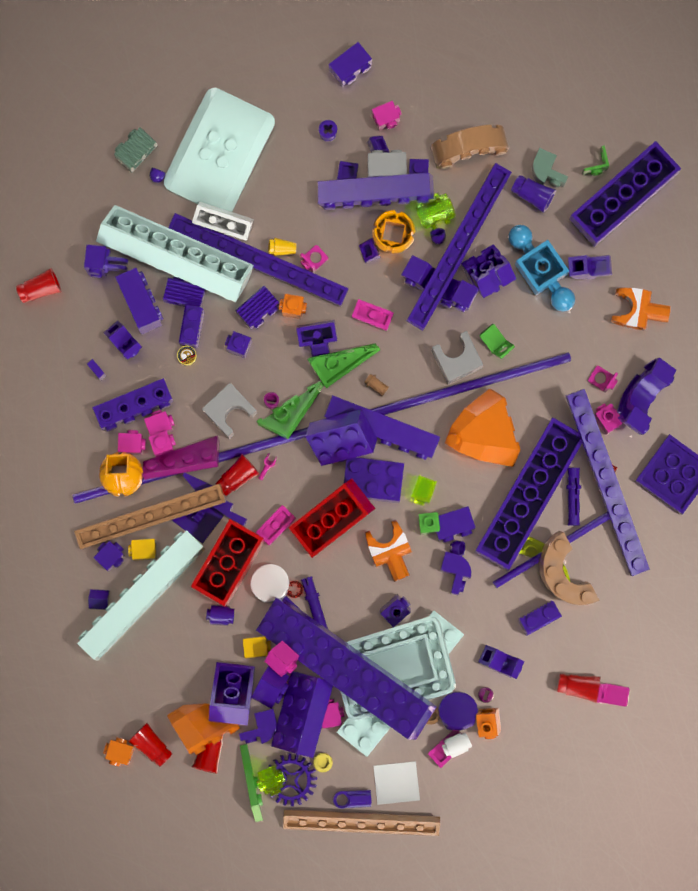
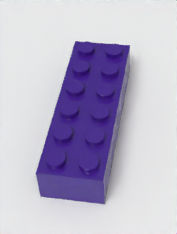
(625, 194)

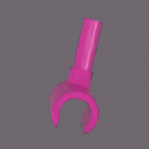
(268, 464)

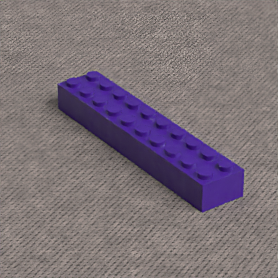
(347, 669)

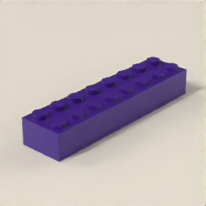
(529, 494)

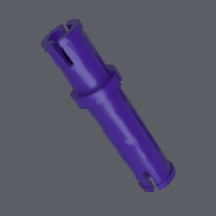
(573, 496)
(313, 600)

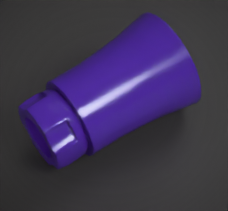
(533, 192)

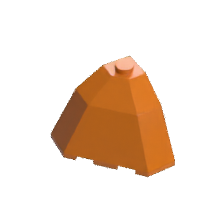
(485, 431)

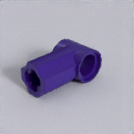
(355, 799)

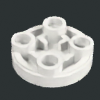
(269, 583)

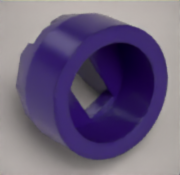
(156, 175)
(438, 236)
(458, 548)

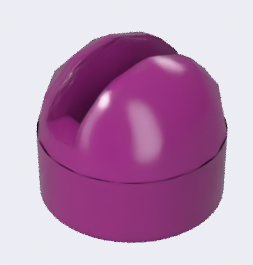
(271, 397)
(481, 693)

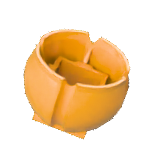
(393, 219)
(119, 483)

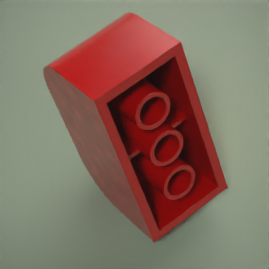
(228, 563)

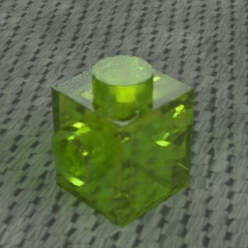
(270, 780)

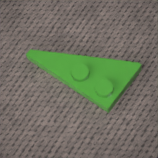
(337, 364)
(287, 417)
(255, 798)

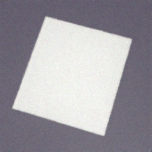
(396, 783)

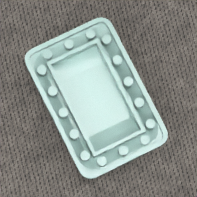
(219, 150)
(412, 654)

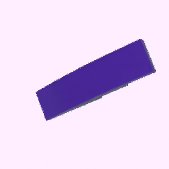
(224, 508)

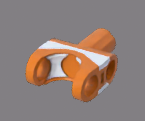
(641, 309)
(391, 552)

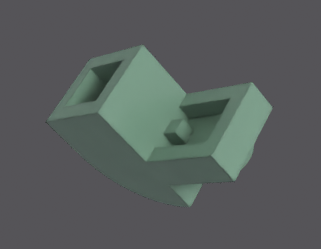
(542, 169)

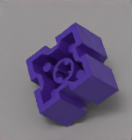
(488, 271)

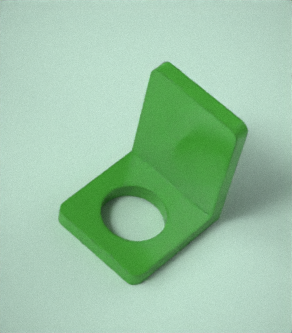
(597, 170)
(495, 341)

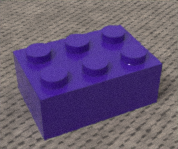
(140, 300)
(341, 437)
(376, 478)
(231, 693)

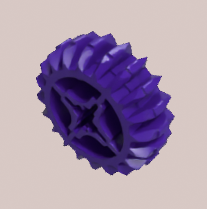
(304, 768)

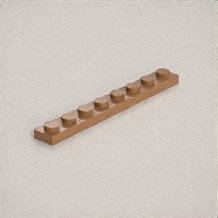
(150, 516)
(361, 822)

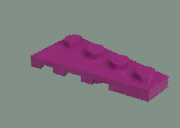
(186, 459)

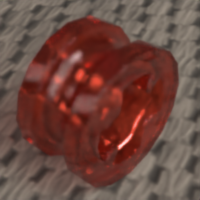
(299, 585)

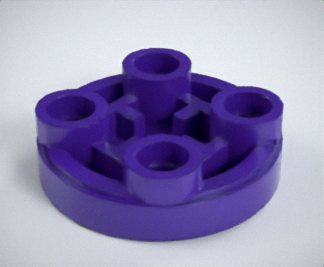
(458, 711)

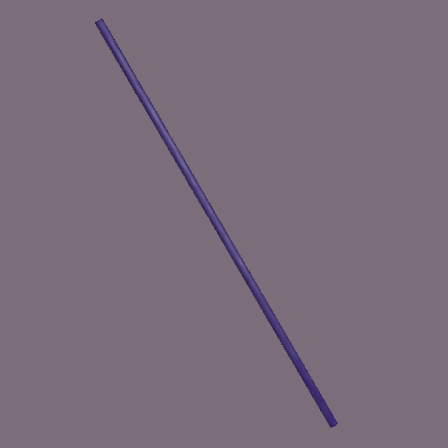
(385, 409)

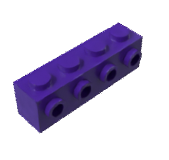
(133, 404)

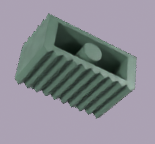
(135, 149)

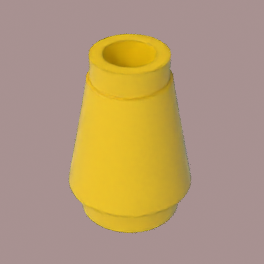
(281, 247)

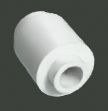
(456, 745)

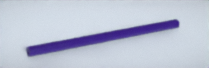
(534, 560)

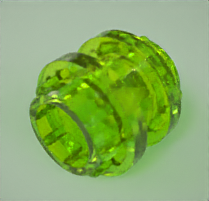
(436, 211)

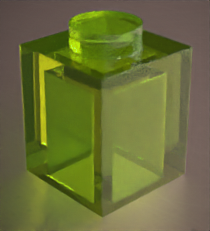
(423, 491)

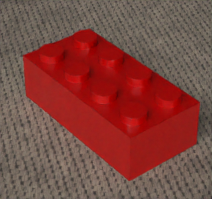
(332, 518)

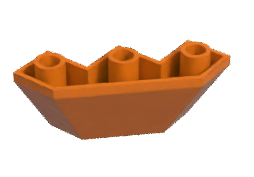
(195, 729)

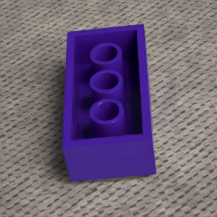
(302, 714)

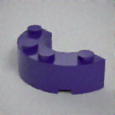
(458, 293)
(642, 392)

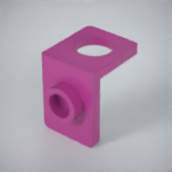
(308, 264)
(610, 381)
(613, 694)

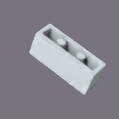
(223, 221)

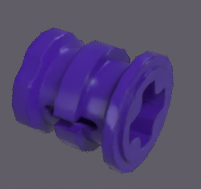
(328, 124)

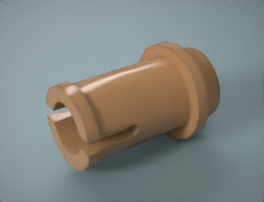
(376, 384)

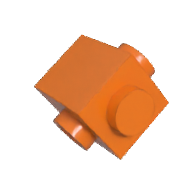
(292, 306)
(488, 723)
(118, 752)

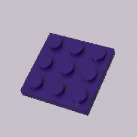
(672, 474)

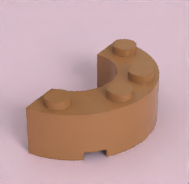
(469, 142)
(553, 575)

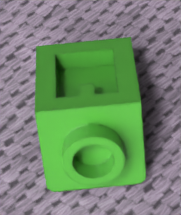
(428, 523)

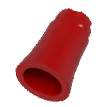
(39, 286)
(237, 475)
(580, 686)
(150, 745)
(208, 758)

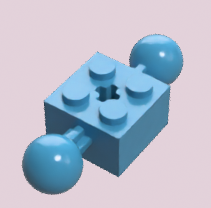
(543, 255)

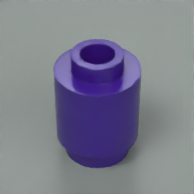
(220, 615)

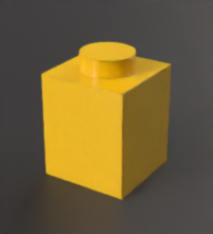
(142, 549)
(256, 647)

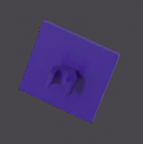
(200, 523)

